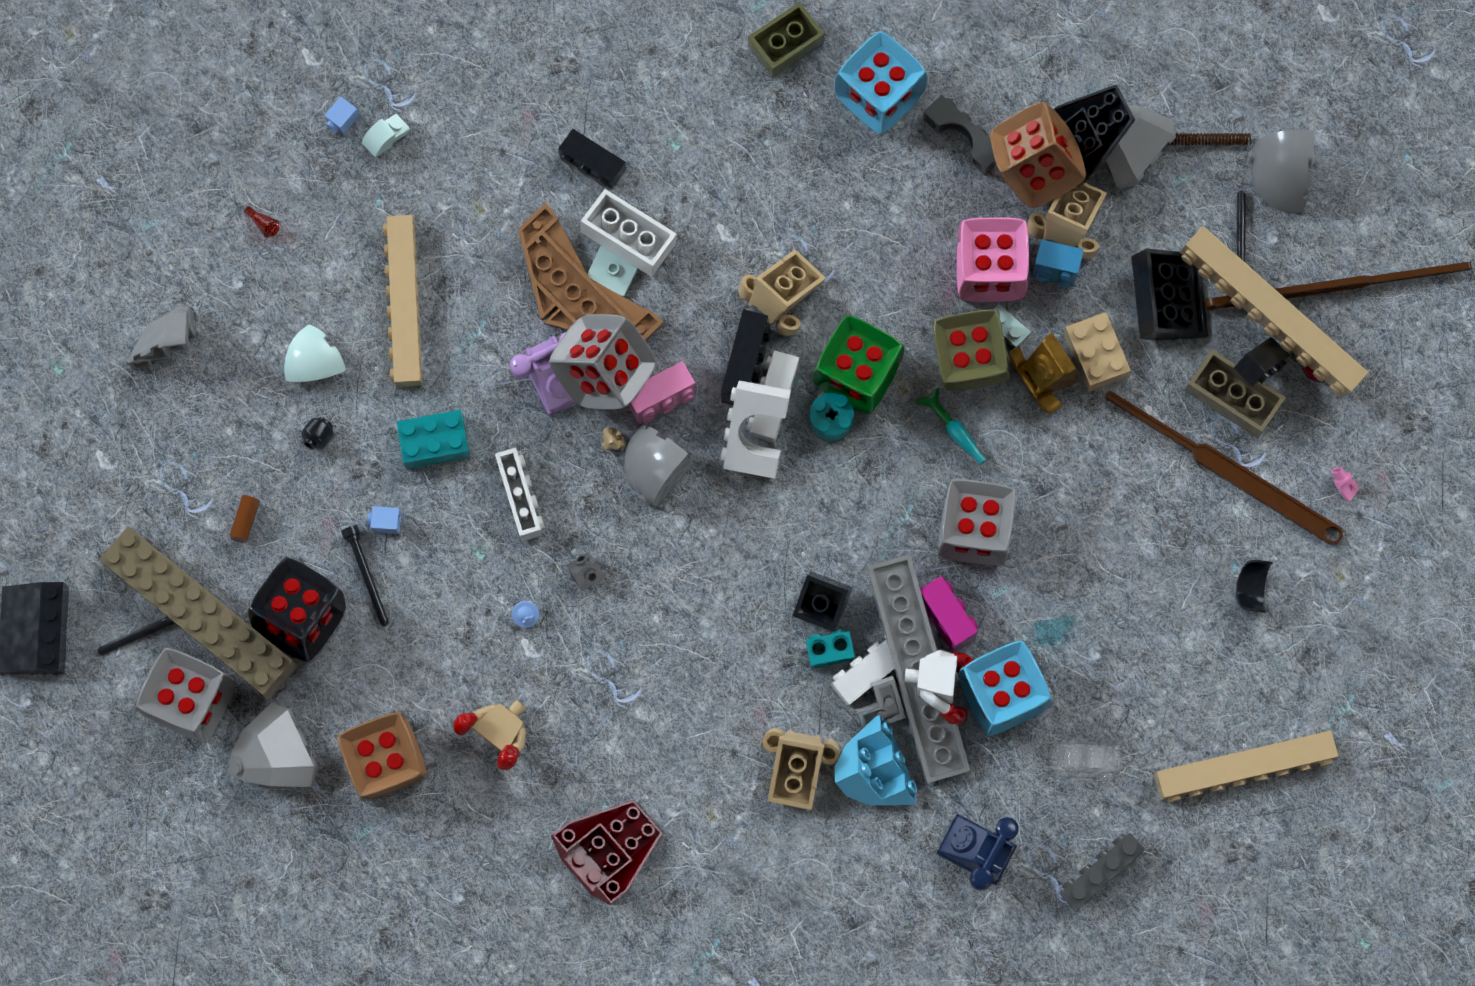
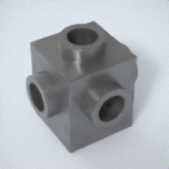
(586, 570)

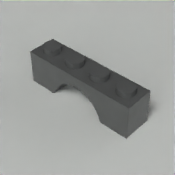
(944, 116)

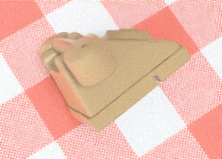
(1070, 219)
(781, 289)
(797, 765)

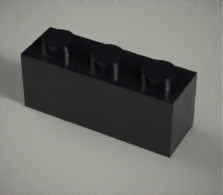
(591, 159)
(1262, 362)

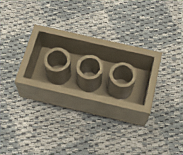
(1232, 396)

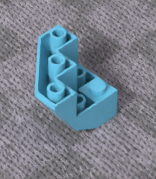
(875, 768)

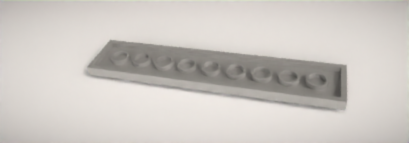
(909, 641)

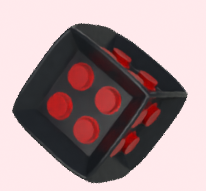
(297, 609)

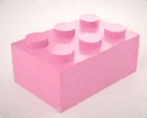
(663, 393)

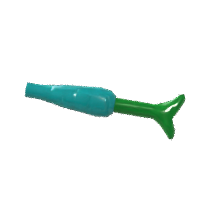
(953, 427)

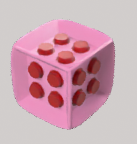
(992, 259)

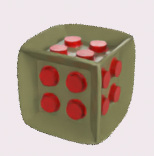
(971, 350)

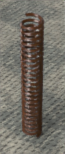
(1184, 136)

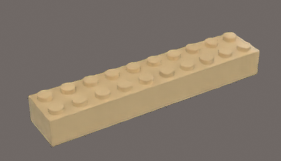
(1273, 312)

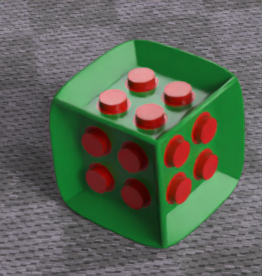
(858, 363)

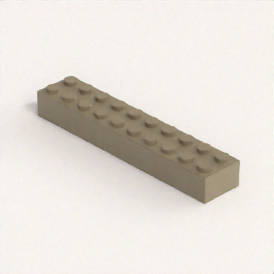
(198, 613)

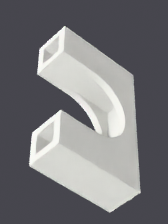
(748, 401)

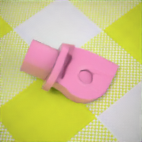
(1344, 483)

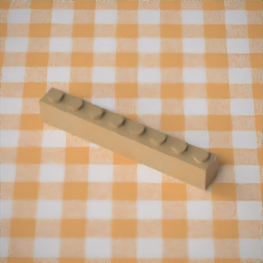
(403, 300)
(1246, 765)

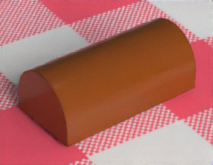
(244, 519)

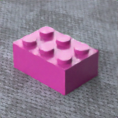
(948, 614)

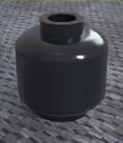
(317, 433)

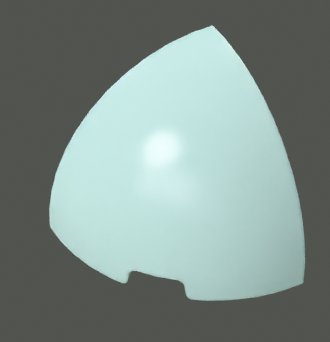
(311, 357)

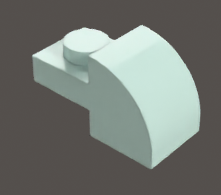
(384, 134)

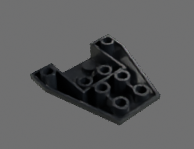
(1097, 125)

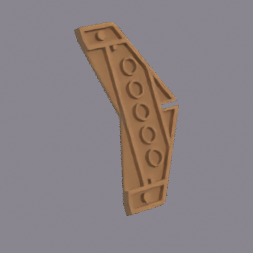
(563, 282)

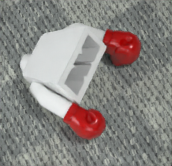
(937, 682)

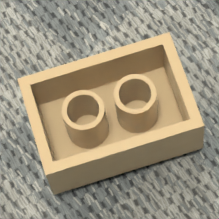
(1096, 352)

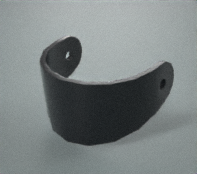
(1252, 585)

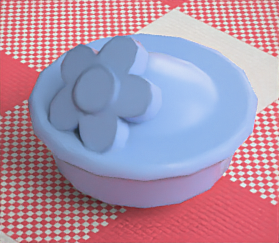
(525, 614)

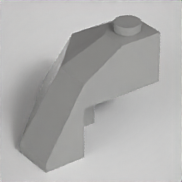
(1140, 146)
(164, 336)
(273, 751)

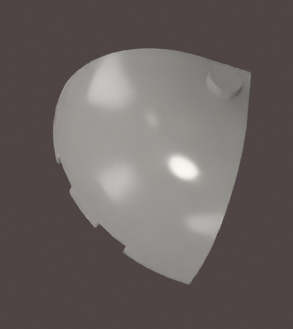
(1281, 168)
(654, 465)

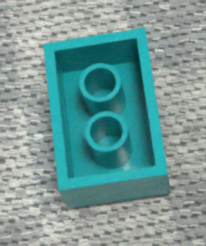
(433, 439)

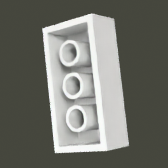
(628, 232)

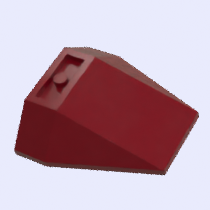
(607, 848)

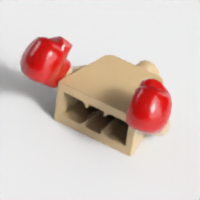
(499, 728)

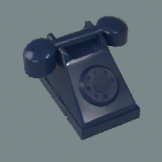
(979, 849)

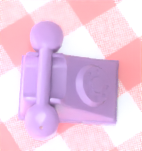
(537, 366)

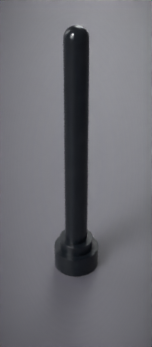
(1241, 224)
(352, 534)
(134, 635)

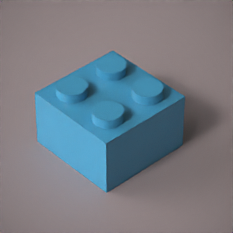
(1057, 263)

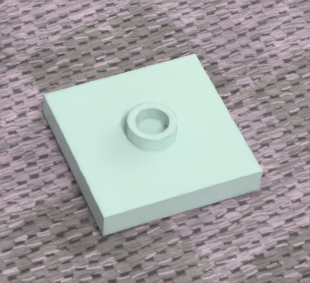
(612, 271)

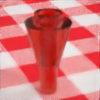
(266, 224)

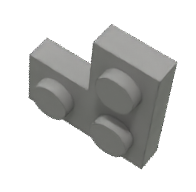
(887, 704)

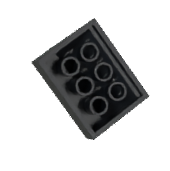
(1168, 296)
(33, 628)

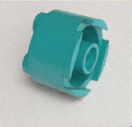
(834, 405)

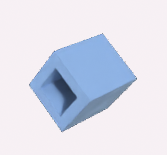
(341, 116)
(384, 520)

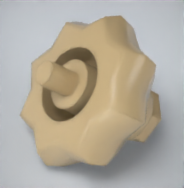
(613, 439)

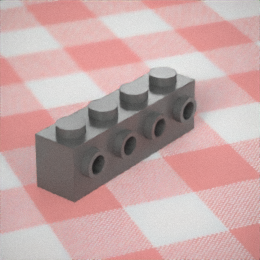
(1108, 866)

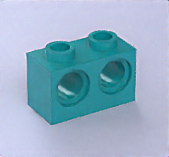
(831, 655)

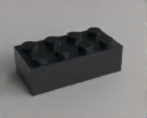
(746, 352)

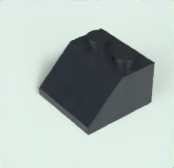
(822, 601)

